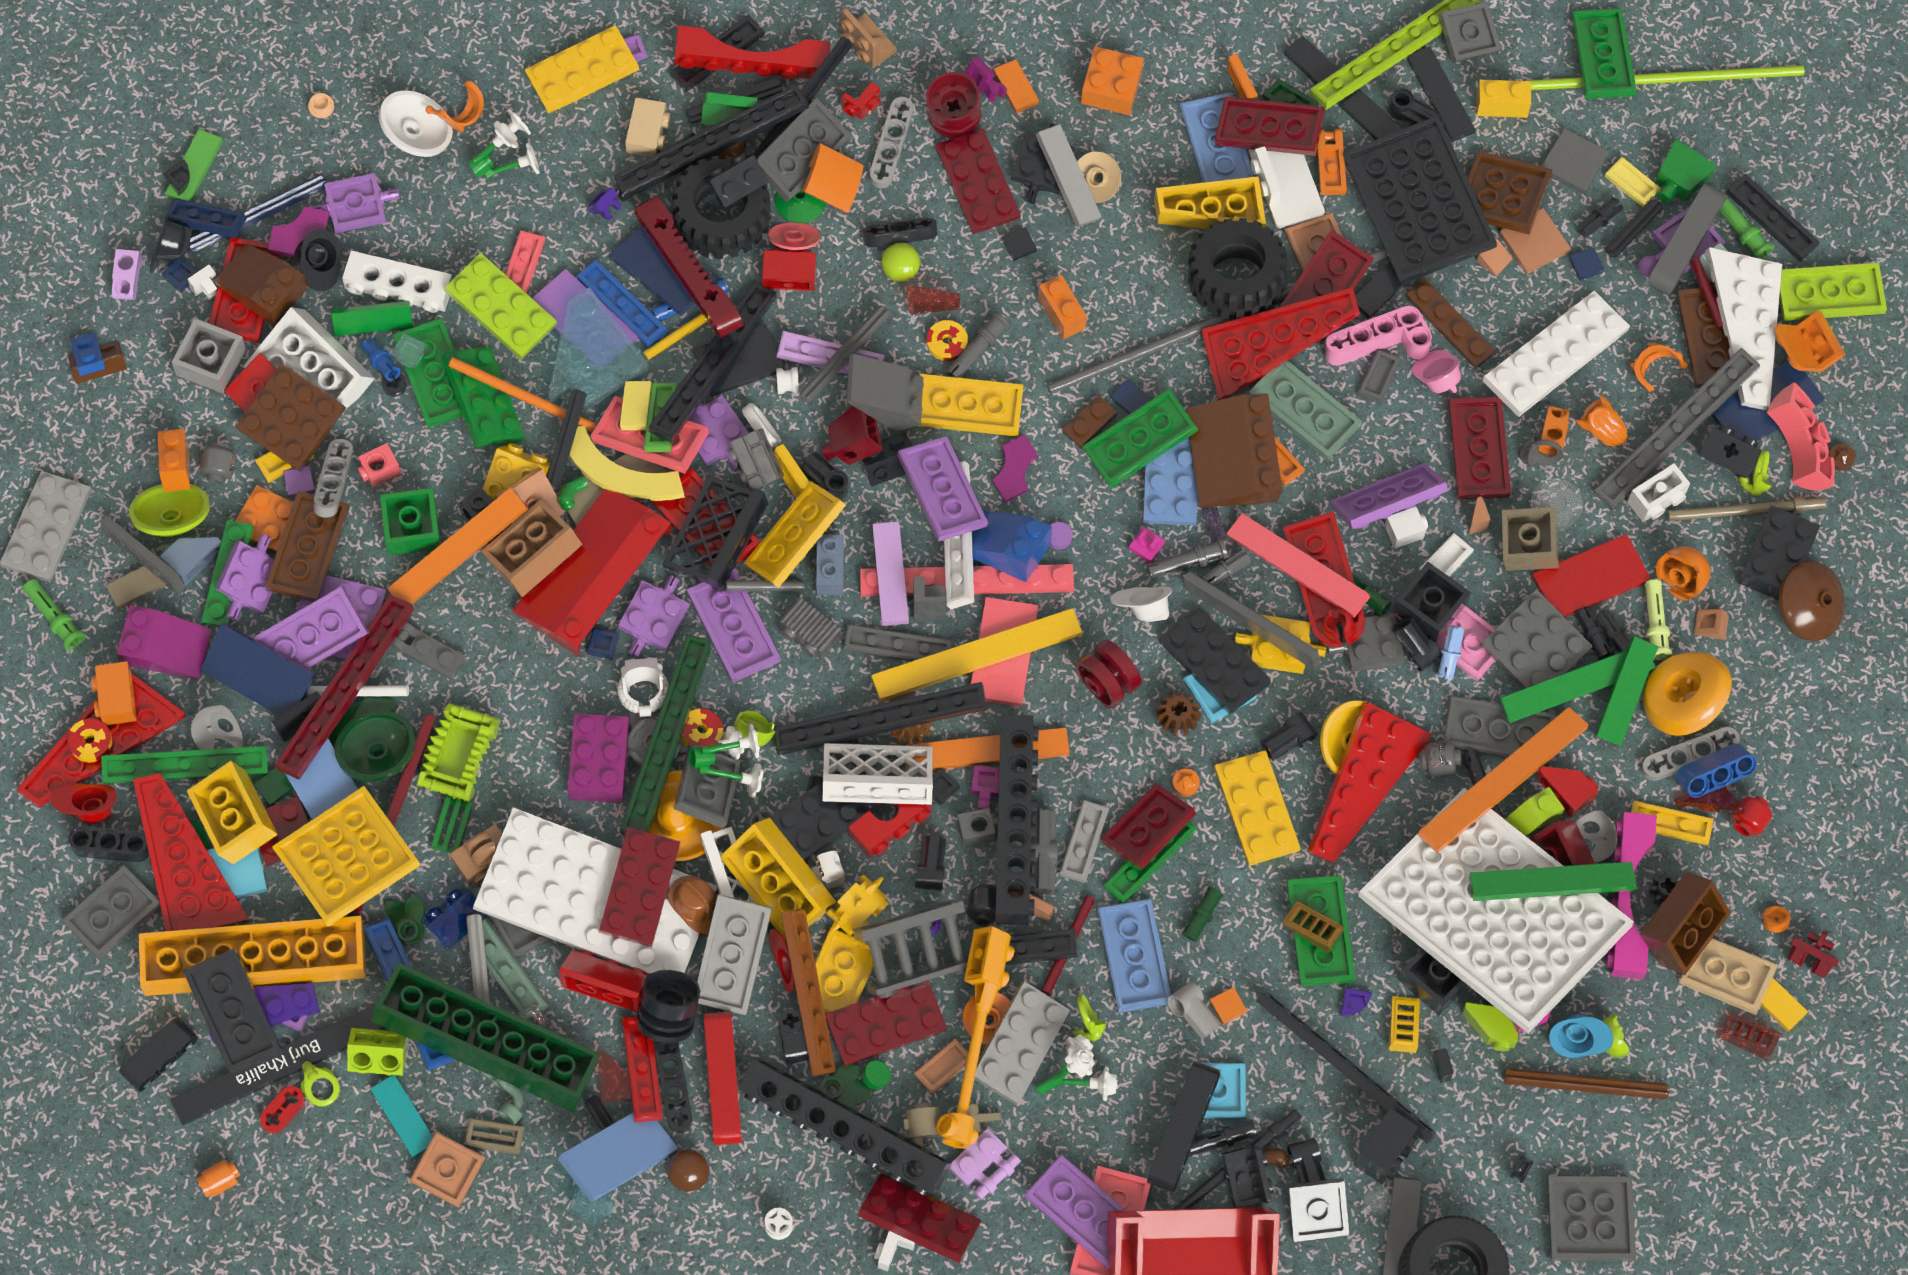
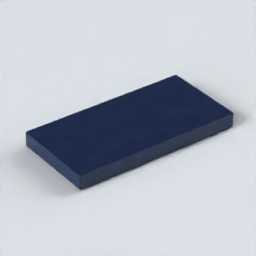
(646, 265)
(1756, 422)
(256, 670)

